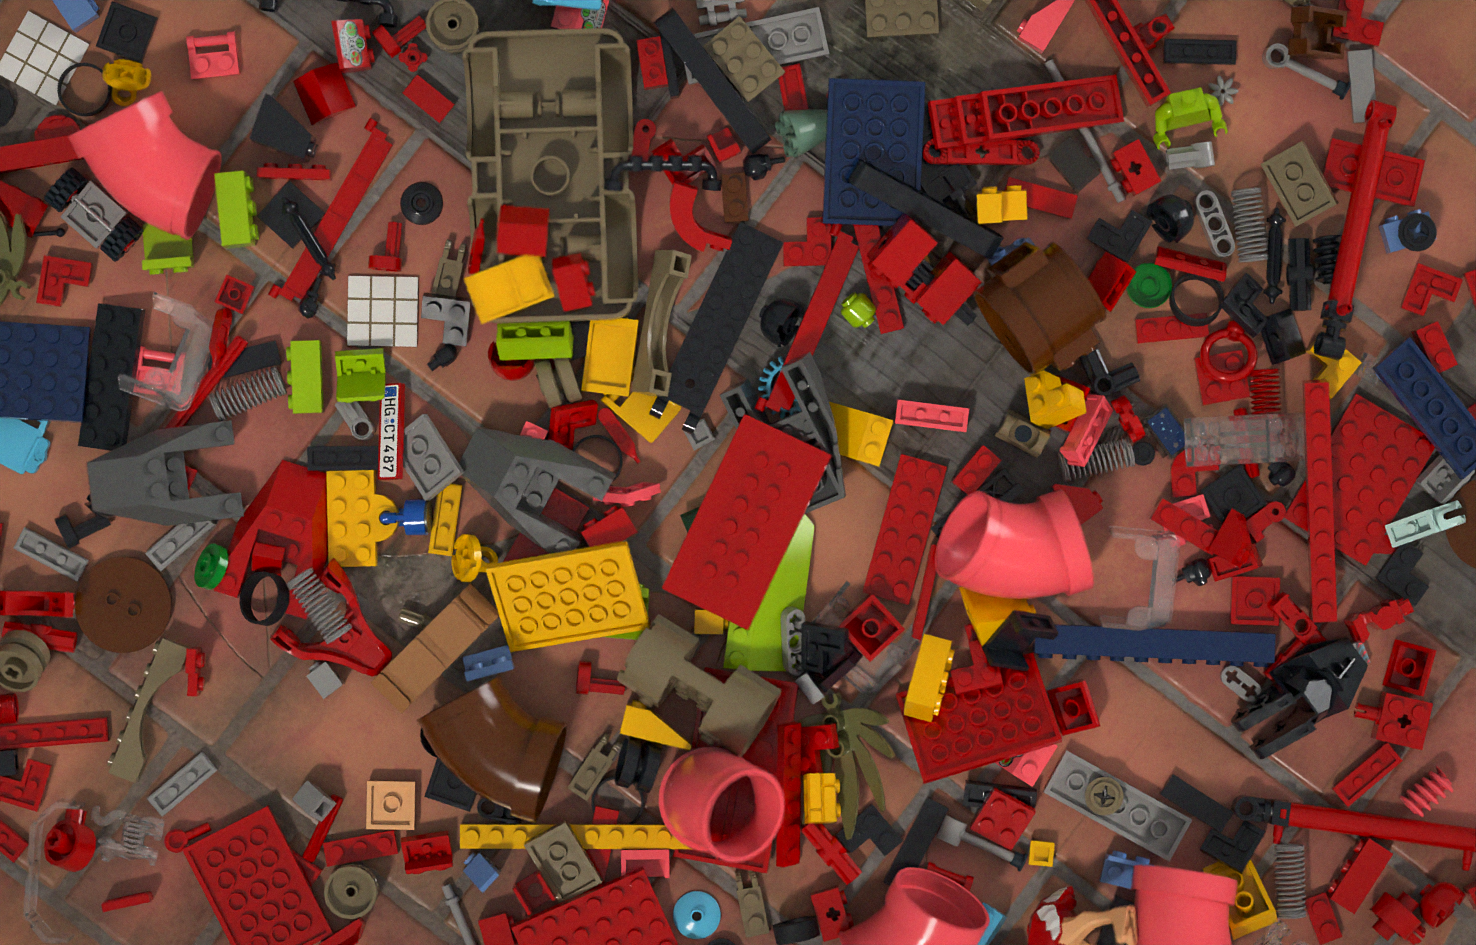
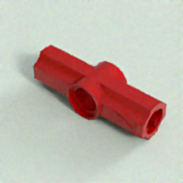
(54, 638)
(832, 852)

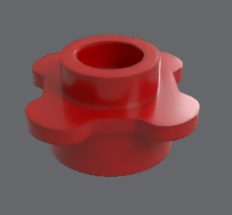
(419, 57)

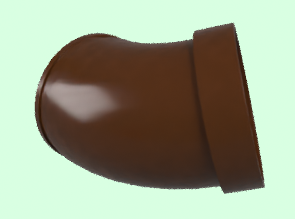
(498, 747)

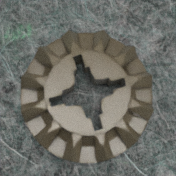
(1110, 805)

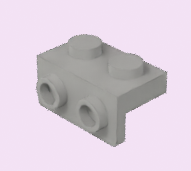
(1441, 481)

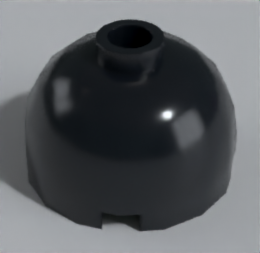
(1172, 217)
(779, 320)

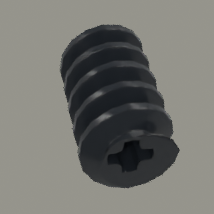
(1327, 258)

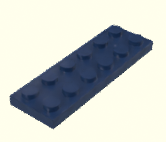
(1431, 405)

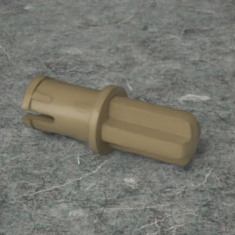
(414, 619)

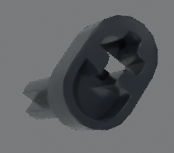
(73, 534)

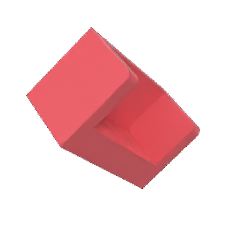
(652, 860)

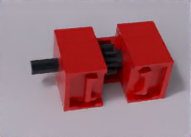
(936, 289)

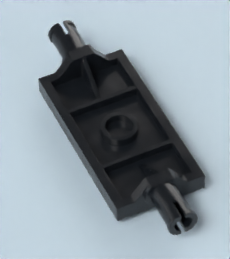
(945, 181)

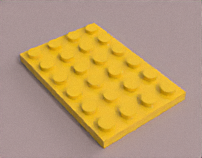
(568, 596)

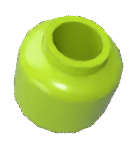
(858, 310)

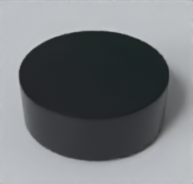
(1143, 453)

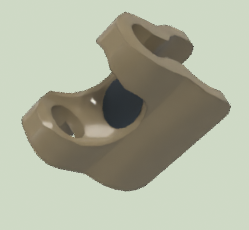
(1023, 434)

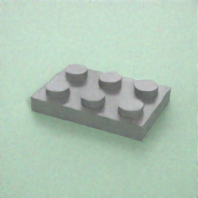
(428, 458)

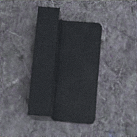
(1282, 337)
(838, 666)

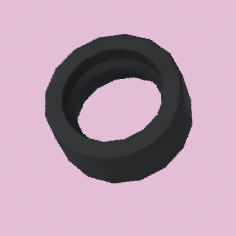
(796, 930)

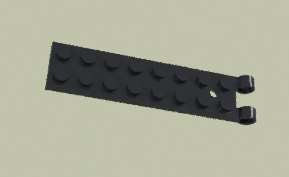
(719, 322)

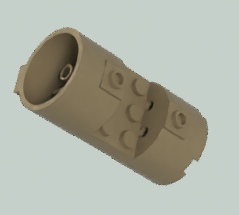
(732, 709)

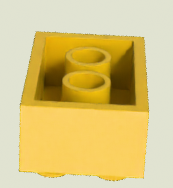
(929, 678)

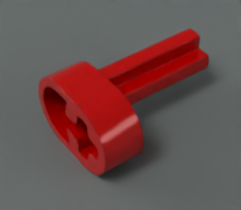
(393, 43)
(391, 260)
(586, 684)

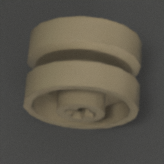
(444, 13)
(557, 379)
(22, 660)
(357, 877)

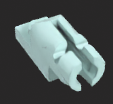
(1423, 524)

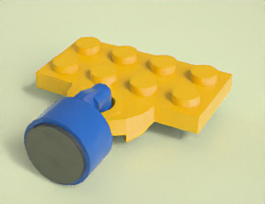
(363, 518)

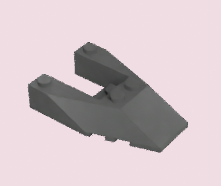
(811, 425)
(519, 477)
(150, 481)

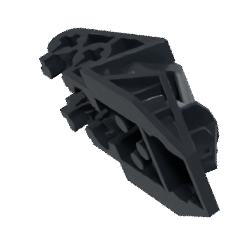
(1320, 672)

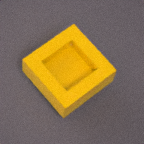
(1041, 853)

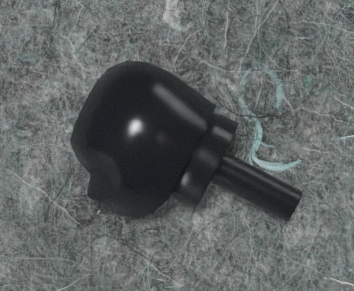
(758, 165)
(308, 304)
(1281, 473)
(1196, 571)

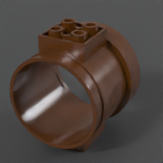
(1040, 307)

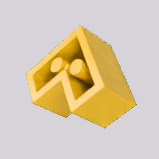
(1002, 205)
(1333, 370)
(1050, 402)

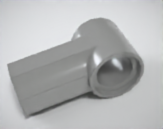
(1197, 156)
(354, 416)

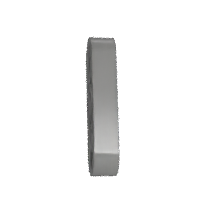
(787, 633)

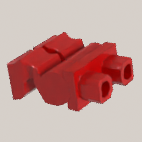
(1378, 617)

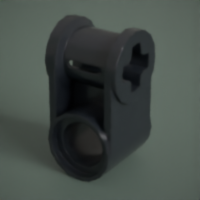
(499, 813)

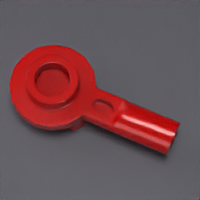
(177, 839)

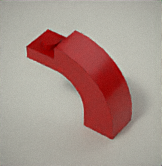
(681, 207)
(36, 603)

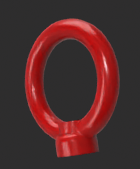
(1234, 333)

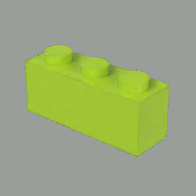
(534, 340)
(305, 377)

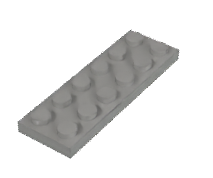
(786, 37)
(1137, 819)

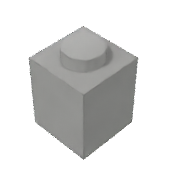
(324, 678)
(314, 801)

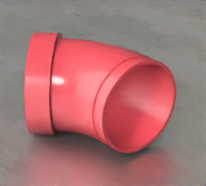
(151, 165)
(1014, 547)
(691, 789)
(1181, 906)
(922, 911)

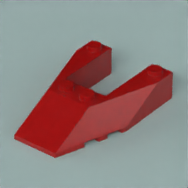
(284, 514)

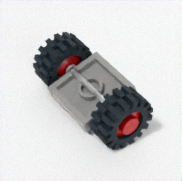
(94, 214)

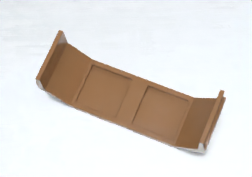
(435, 648)

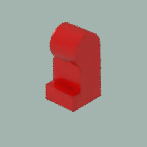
(643, 134)
(1263, 518)

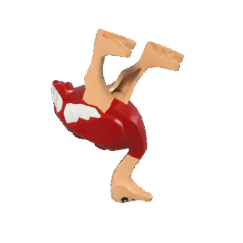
(1058, 924)

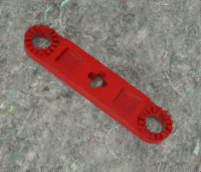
(998, 153)

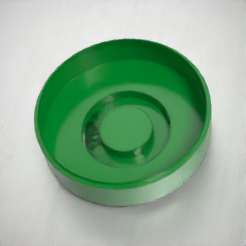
(1149, 286)
(211, 566)

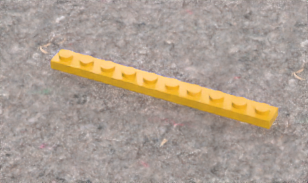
(590, 836)

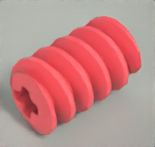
(1427, 793)

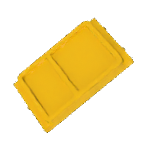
(508, 287)
(610, 356)

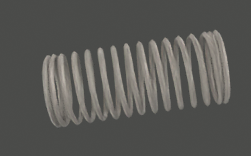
(1240, 195)
(218, 410)
(1127, 452)
(328, 637)
(1290, 913)

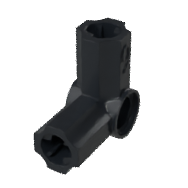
(1117, 379)

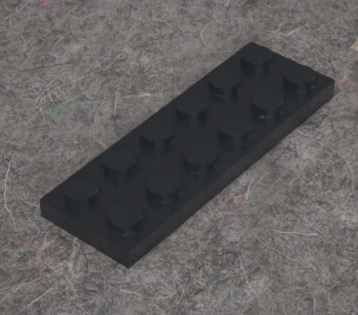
(113, 352)

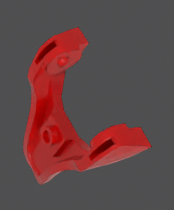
(356, 648)

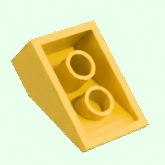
(860, 434)
(648, 725)
(1252, 904)

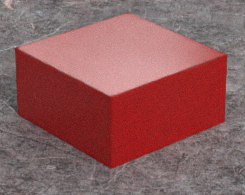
(235, 294)
(268, 558)

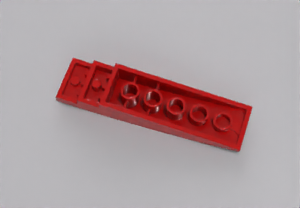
(1025, 111)

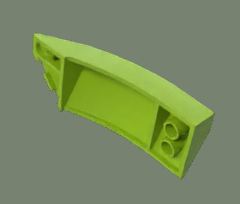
(762, 644)

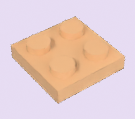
(391, 805)

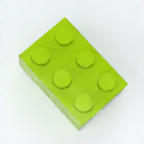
(236, 209)

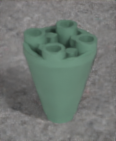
(801, 130)

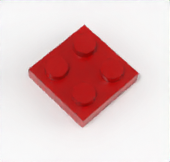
(1216, 391)
(1252, 600)
(1002, 818)

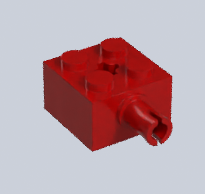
(1385, 719)

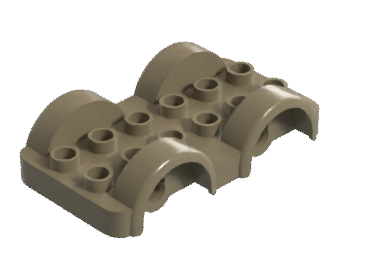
(544, 133)

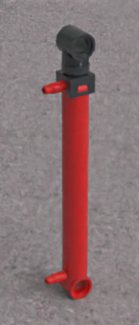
(1338, 307)
(1287, 813)

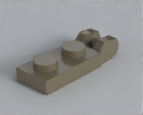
(449, 271)
(593, 769)
(751, 906)

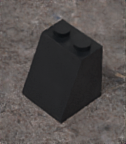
(281, 131)

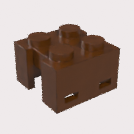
(1313, 32)

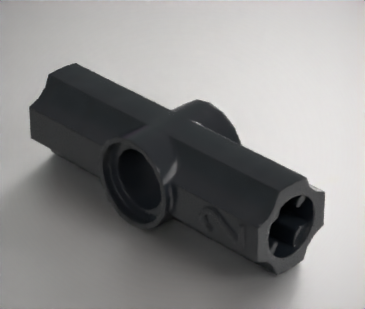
(1299, 274)

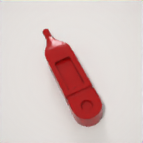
(477, 249)
(220, 334)
(618, 433)

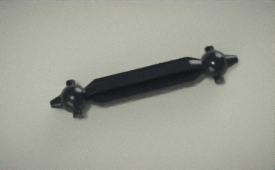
(308, 238)
(1274, 253)

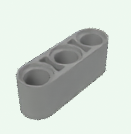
(1204, 216)

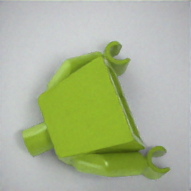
(1187, 109)

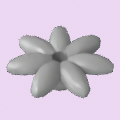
(1226, 88)

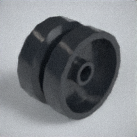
(638, 764)

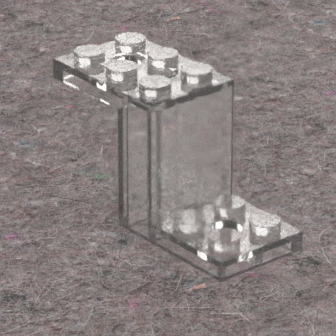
(1244, 439)

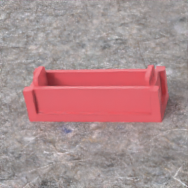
(931, 415)
(1087, 431)

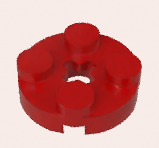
(1128, 420)

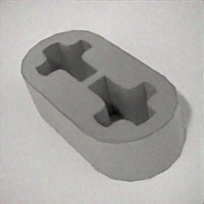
(1244, 678)

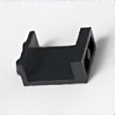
(1014, 636)

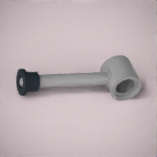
(1339, 87)
(953, 832)

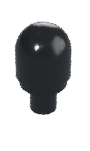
(443, 357)

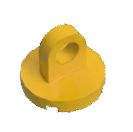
(126, 76)
(468, 559)

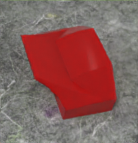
(347, 935)

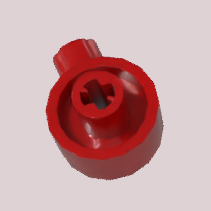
(70, 842)
(1397, 917)

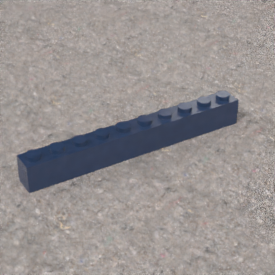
(1160, 644)

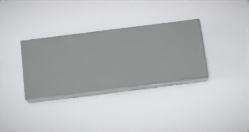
(1362, 82)
(177, 542)
(51, 554)
(182, 784)

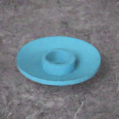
(696, 902)

